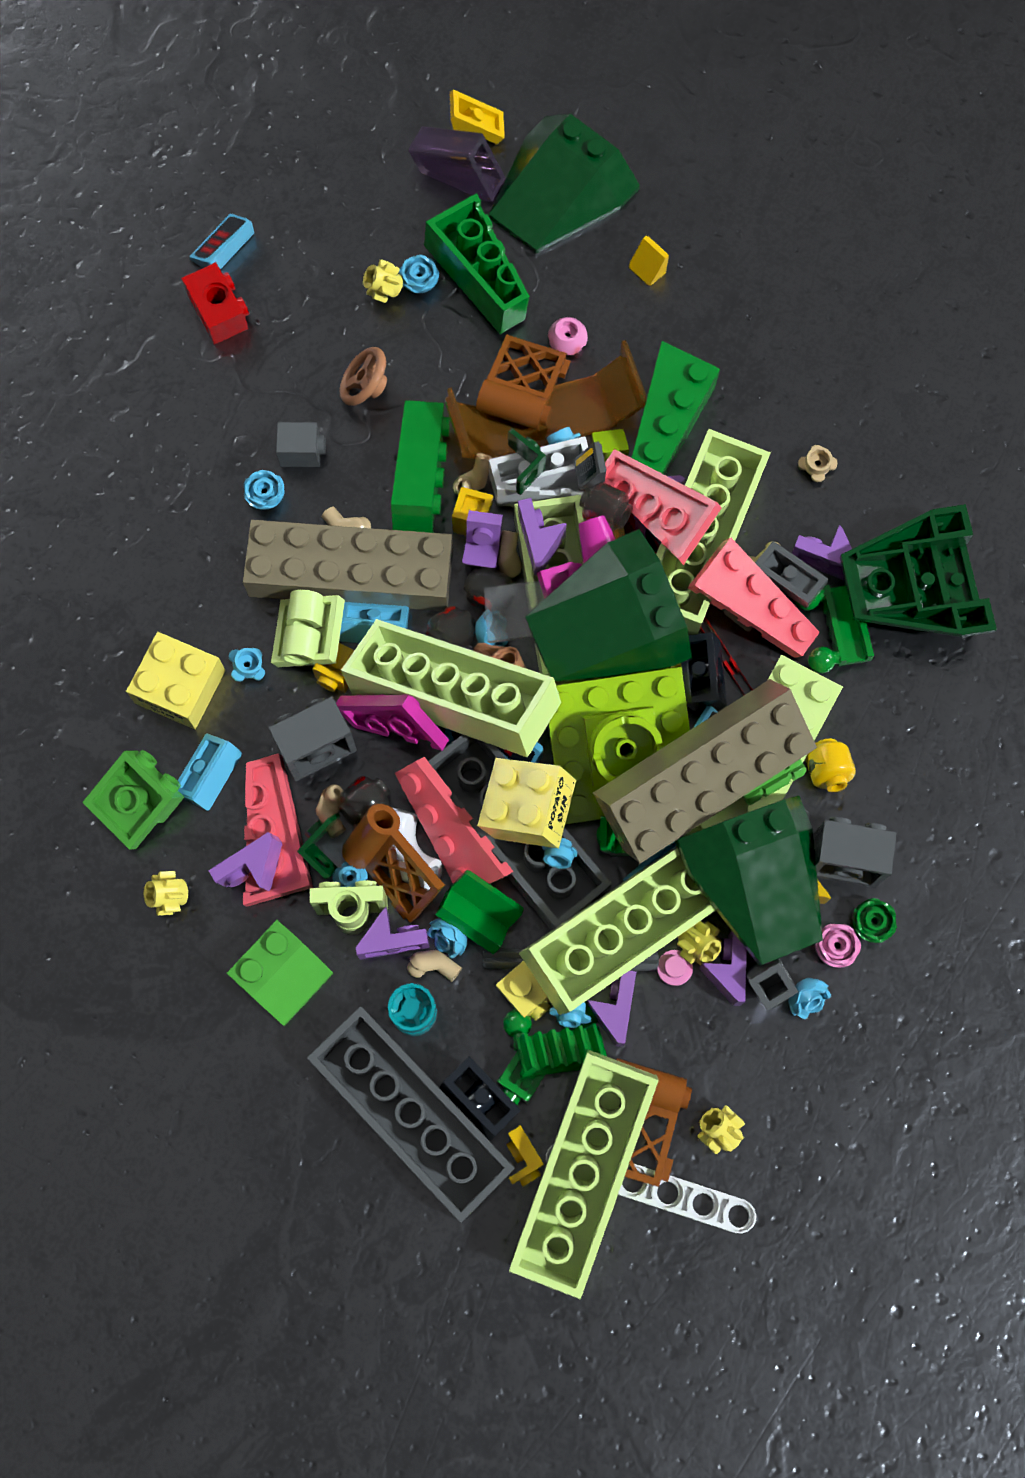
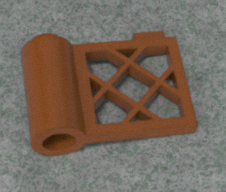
(514, 398)
(374, 845)
(666, 1102)

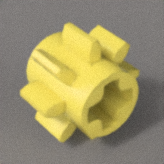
(382, 281)
(165, 893)
(700, 943)
(721, 1129)

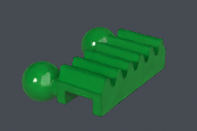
(849, 636)
(554, 1050)

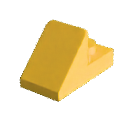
(475, 116)

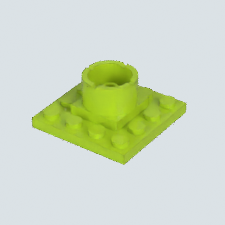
(601, 716)

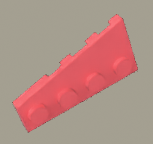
(664, 506)
(747, 592)
(273, 811)
(449, 825)

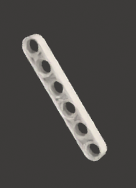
(683, 1204)

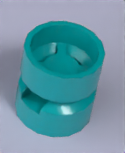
(412, 1009)

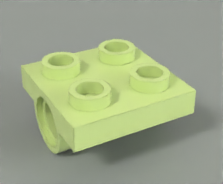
(307, 629)
(334, 899)

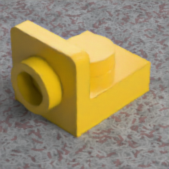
(330, 675)
(522, 1149)

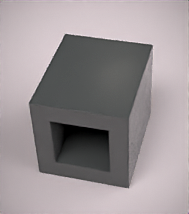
(299, 444)
(771, 982)

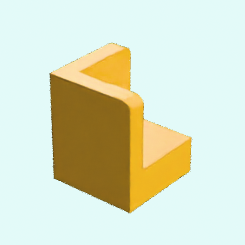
(469, 500)

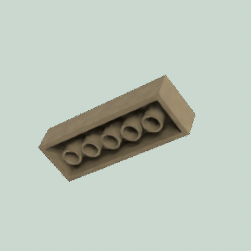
(349, 562)
(705, 770)

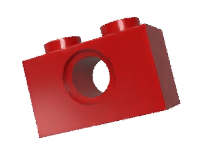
(219, 319)

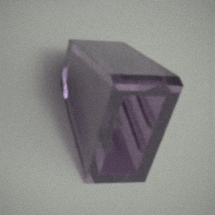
(458, 160)

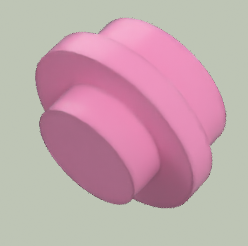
(674, 969)

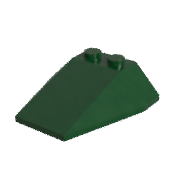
(561, 183)
(919, 577)
(611, 616)
(760, 877)

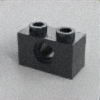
(704, 673)
(479, 1098)

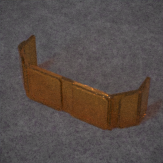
(581, 404)

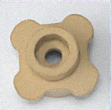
(819, 454)

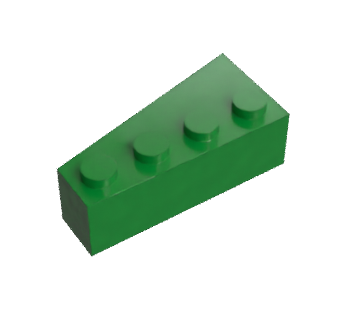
(477, 262)
(673, 405)
(419, 467)

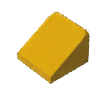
(649, 261)

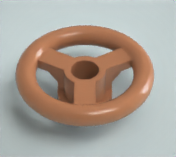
(368, 378)

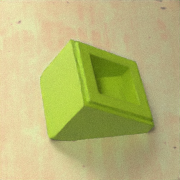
(611, 440)

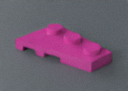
(391, 713)

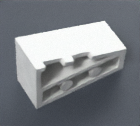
(555, 481)

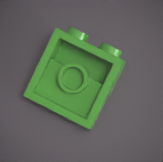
(134, 797)

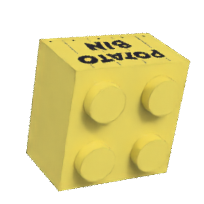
(176, 680)
(527, 802)

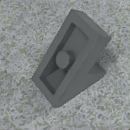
(791, 574)

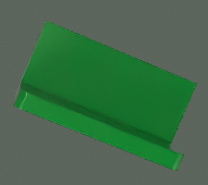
(479, 911)

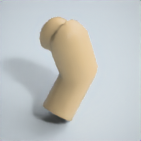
(475, 478)
(334, 518)
(508, 557)
(328, 806)
(433, 960)

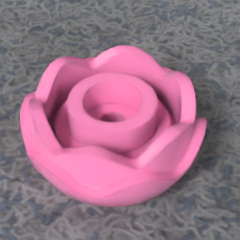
(562, 343)
(849, 945)

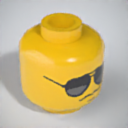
(830, 765)

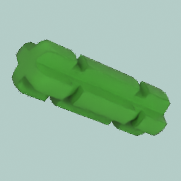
(778, 781)

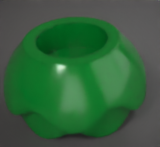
(885, 918)

